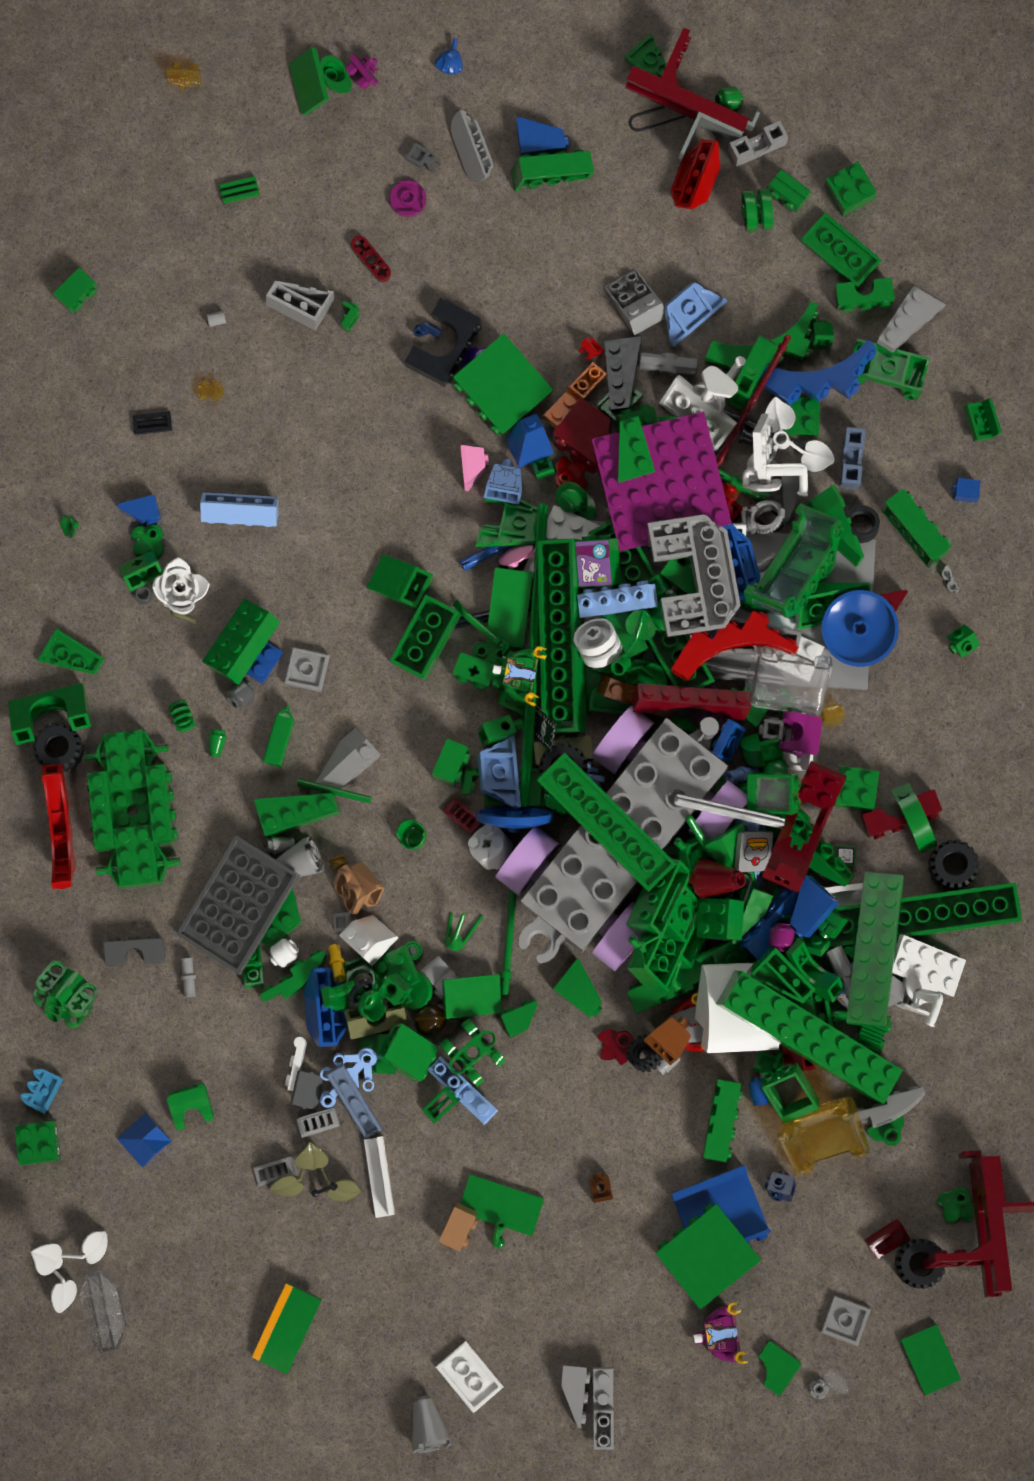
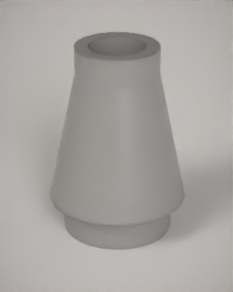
(279, 844)

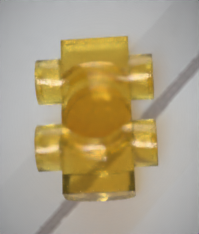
(212, 391)

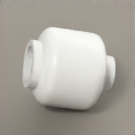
(283, 953)

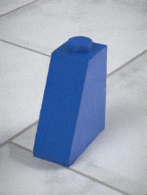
(539, 138)
(812, 907)

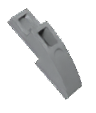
(896, 1106)
(603, 1408)

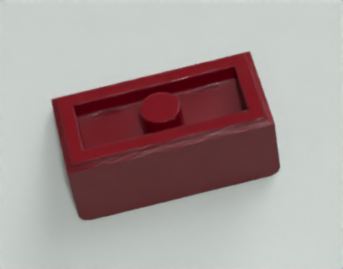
(887, 1238)

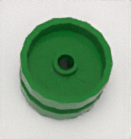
(754, 210)

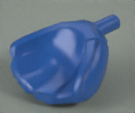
(450, 60)

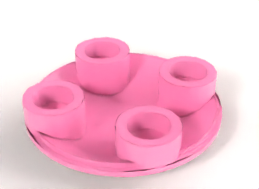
(516, 554)

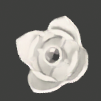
(193, 587)

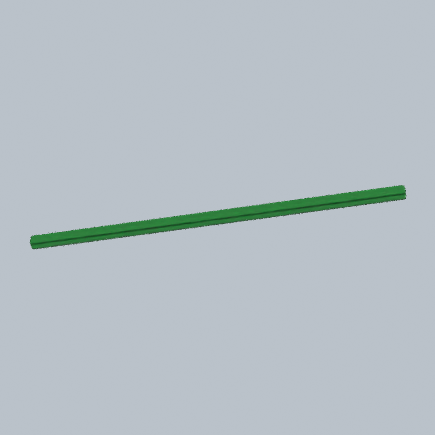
(534, 641)

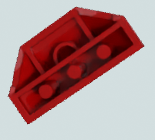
(696, 175)

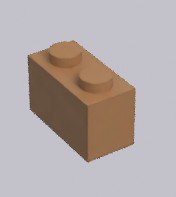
(458, 1226)

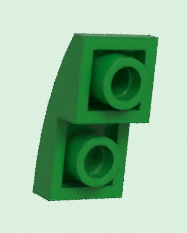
(254, 971)

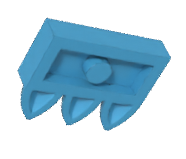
(42, 1091)

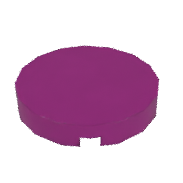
(409, 204)

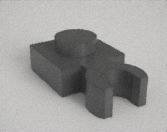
(420, 156)

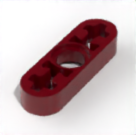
(358, 251)

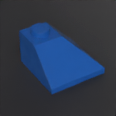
(529, 441)

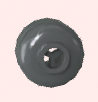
(240, 694)

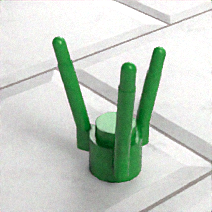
(454, 941)

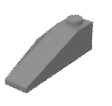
(347, 761)

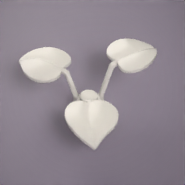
(816, 454)
(49, 1258)

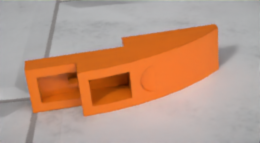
(581, 387)

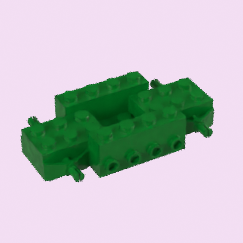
(130, 781)
(667, 923)

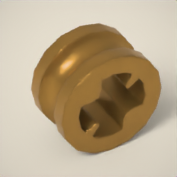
(338, 861)

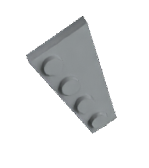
(910, 317)

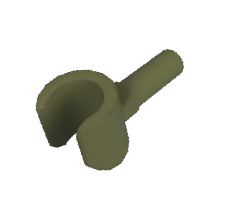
(183, 616)

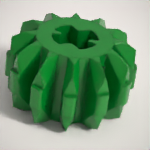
(181, 716)

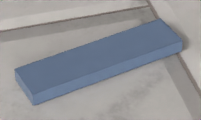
(354, 1101)

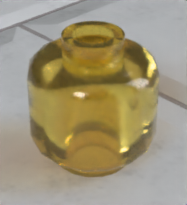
(832, 714)

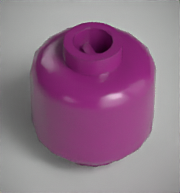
(781, 937)

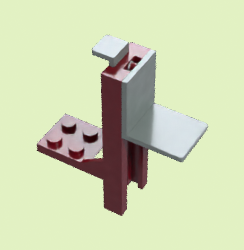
(668, 94)

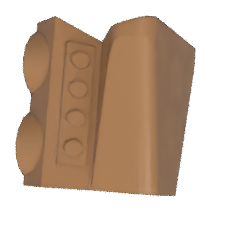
(357, 887)

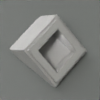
(342, 920)

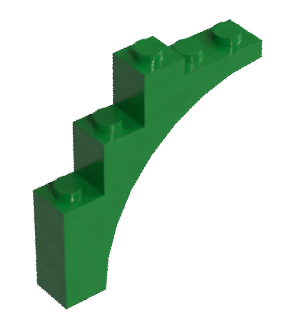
(724, 355)

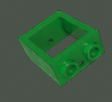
(798, 1108)

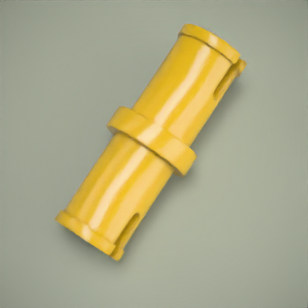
(337, 963)

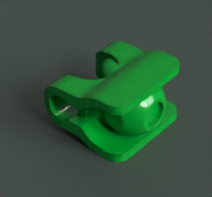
(189, 1098)

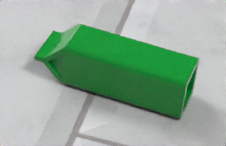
(279, 738)

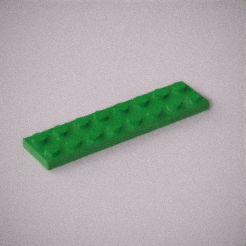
(606, 822)
(875, 949)

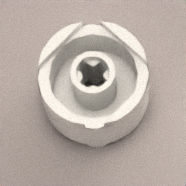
(490, 847)

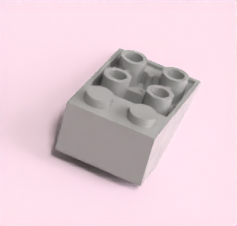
(636, 302)

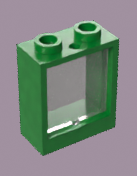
(773, 793)

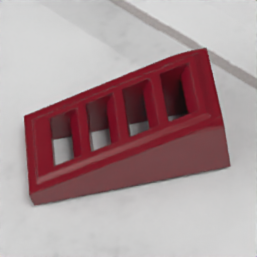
(473, 827)

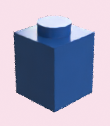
(966, 490)

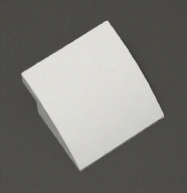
(722, 1029)

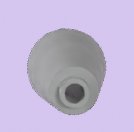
(303, 858)
(428, 1427)

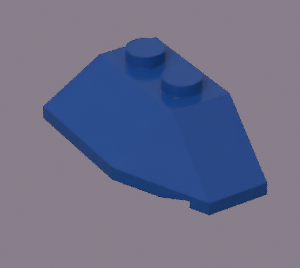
(743, 560)
(322, 1023)

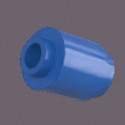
(756, 1093)

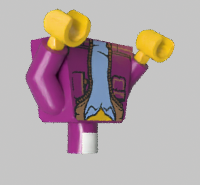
(721, 1334)

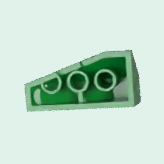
(832, 503)
(819, 601)

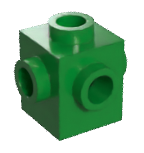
(962, 641)

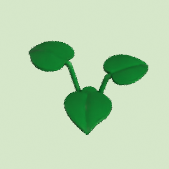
(643, 626)

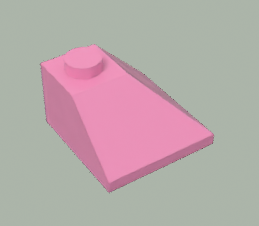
(473, 464)

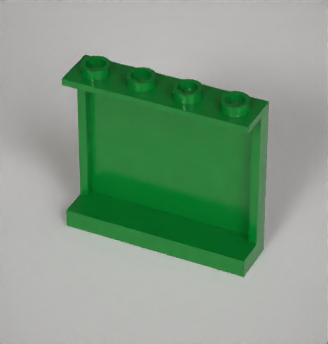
(501, 385)
(707, 1255)

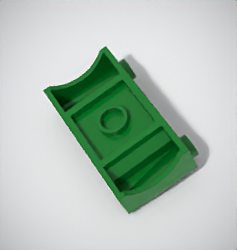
(896, 369)

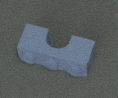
(852, 457)

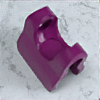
(805, 734)

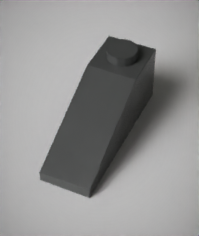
(789, 495)

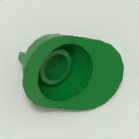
(335, 74)
(575, 500)

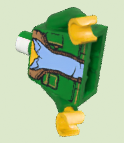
(520, 674)

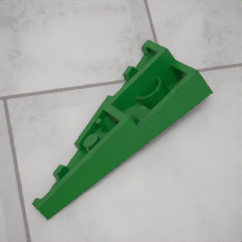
(724, 849)

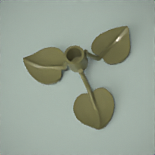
(312, 1158)

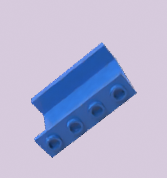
(735, 1198)

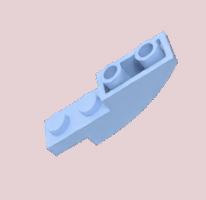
(464, 1090)

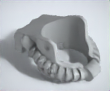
(750, 516)

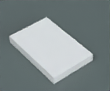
(469, 1376)

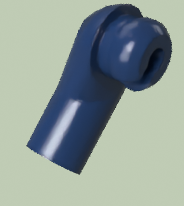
(426, 328)

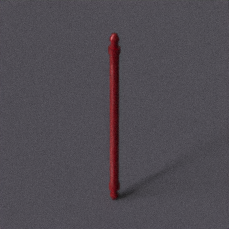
(753, 399)

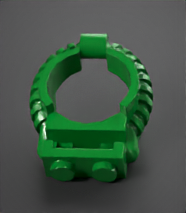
(364, 968)

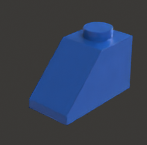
(142, 510)

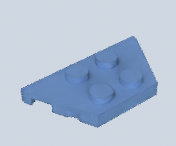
(690, 310)
(500, 773)

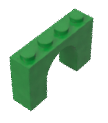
(26, 710)

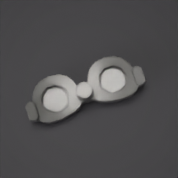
(946, 574)

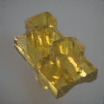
(183, 77)

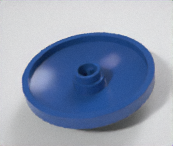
(860, 628)
(514, 818)

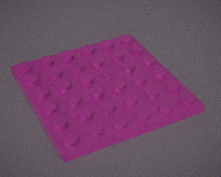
(681, 487)

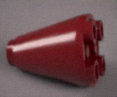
(715, 879)

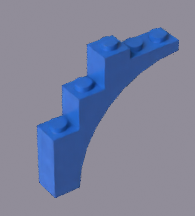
(817, 384)

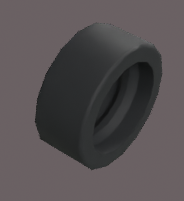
(871, 514)

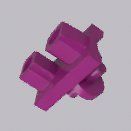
(358, 65)

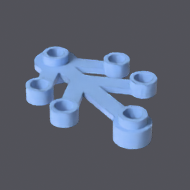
(361, 1063)

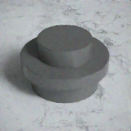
(143, 595)

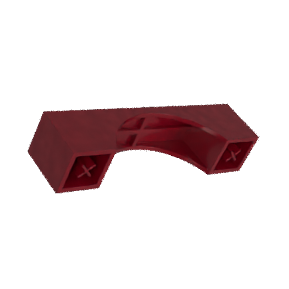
(578, 430)

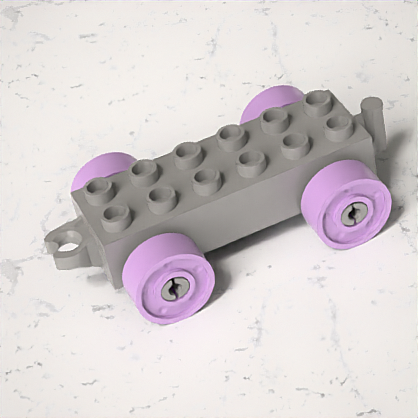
(584, 883)

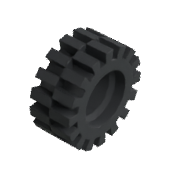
(635, 1052)

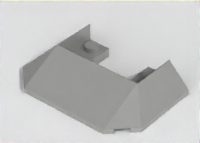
(712, 573)

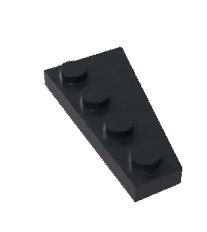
(621, 365)

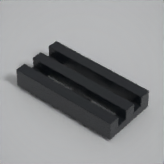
(152, 430)

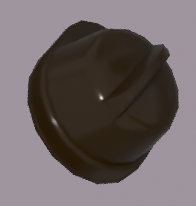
(431, 1021)

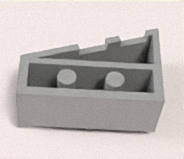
(300, 303)

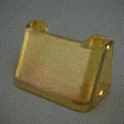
(823, 1134)

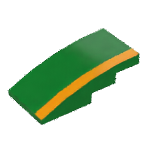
(287, 1328)

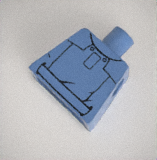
(504, 483)

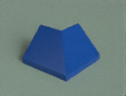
(144, 1139)

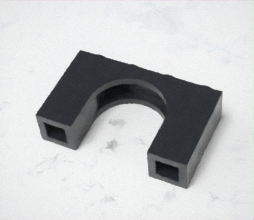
(441, 368)

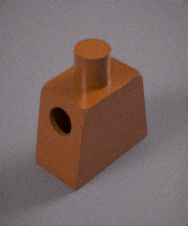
(670, 1039)

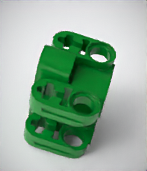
(64, 995)
(482, 1047)

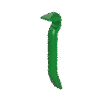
(482, 628)

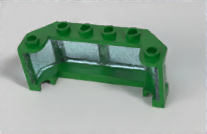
(798, 563)

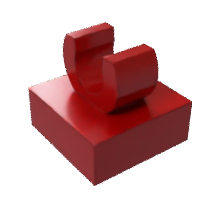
(591, 347)

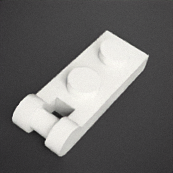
(296, 1062)

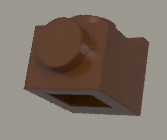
(597, 1195)

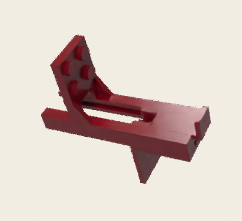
(787, 864)
(989, 1210)

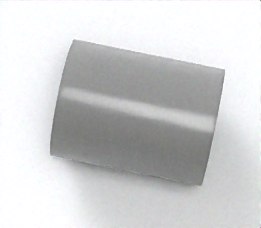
(216, 318)

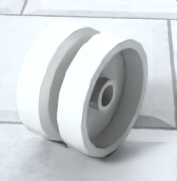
(597, 643)

